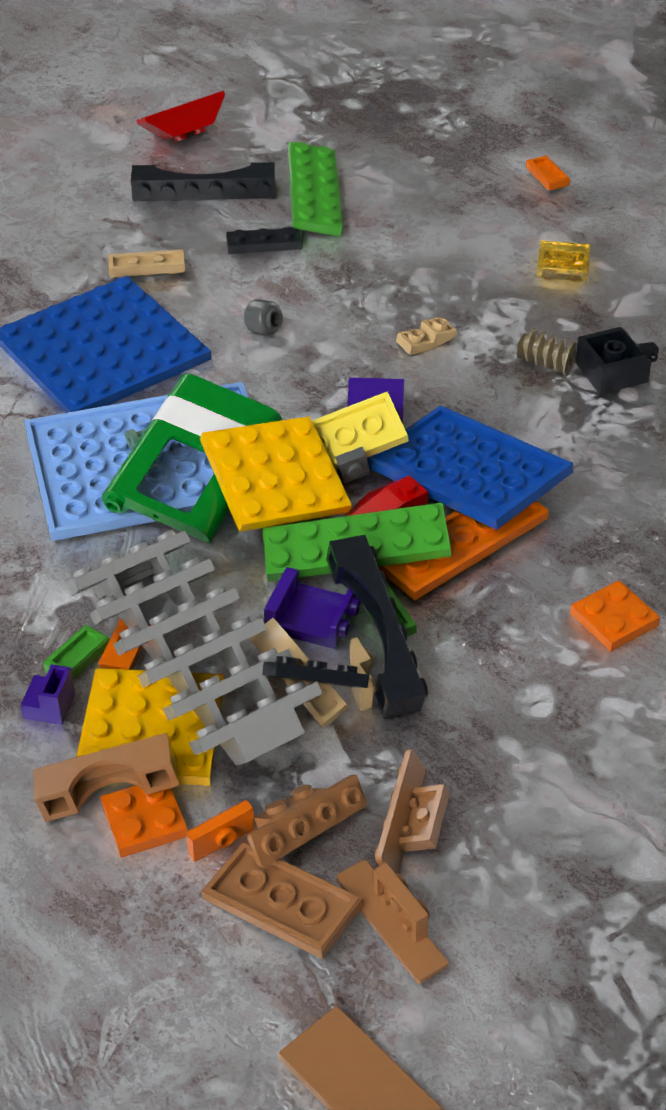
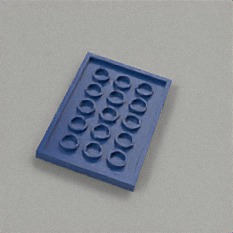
(472, 466)

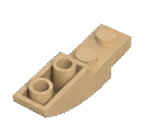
(324, 707)

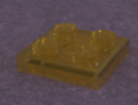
(563, 261)

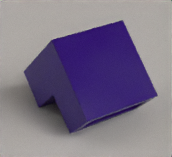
(49, 696)

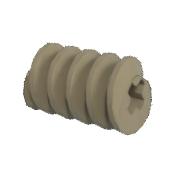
(546, 352)

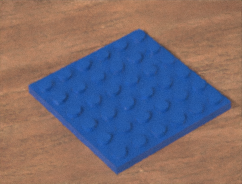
(101, 346)

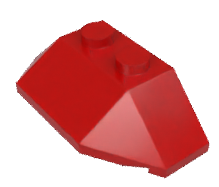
(184, 118)

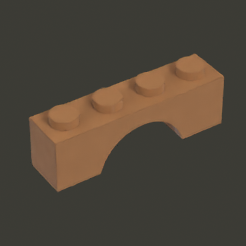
(66, 785)

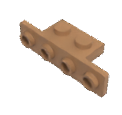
(413, 814)
(303, 817)
(395, 917)

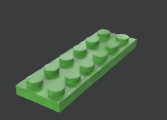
(314, 189)
(396, 534)

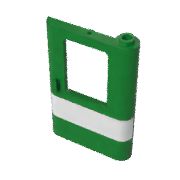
(187, 412)

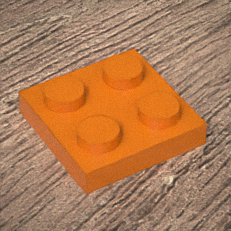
(614, 615)
(142, 819)

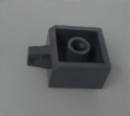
(614, 359)

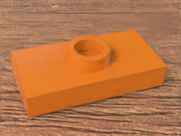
(547, 173)
(110, 658)
(220, 830)

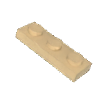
(146, 263)

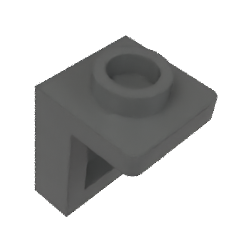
(352, 465)

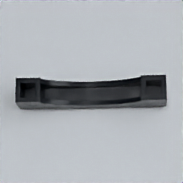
(156, 184)
(355, 566)

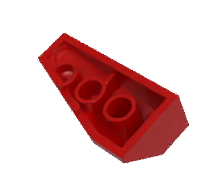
(393, 495)

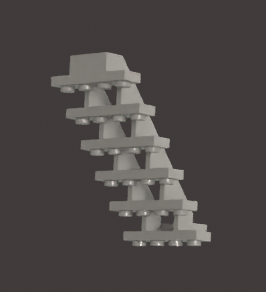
(245, 734)

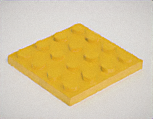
(275, 473)
(126, 712)

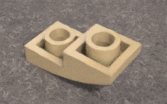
(429, 336)
(363, 660)

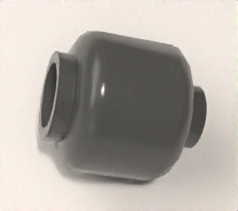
(263, 317)

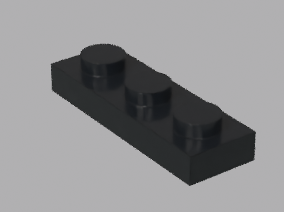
(263, 240)
(315, 671)

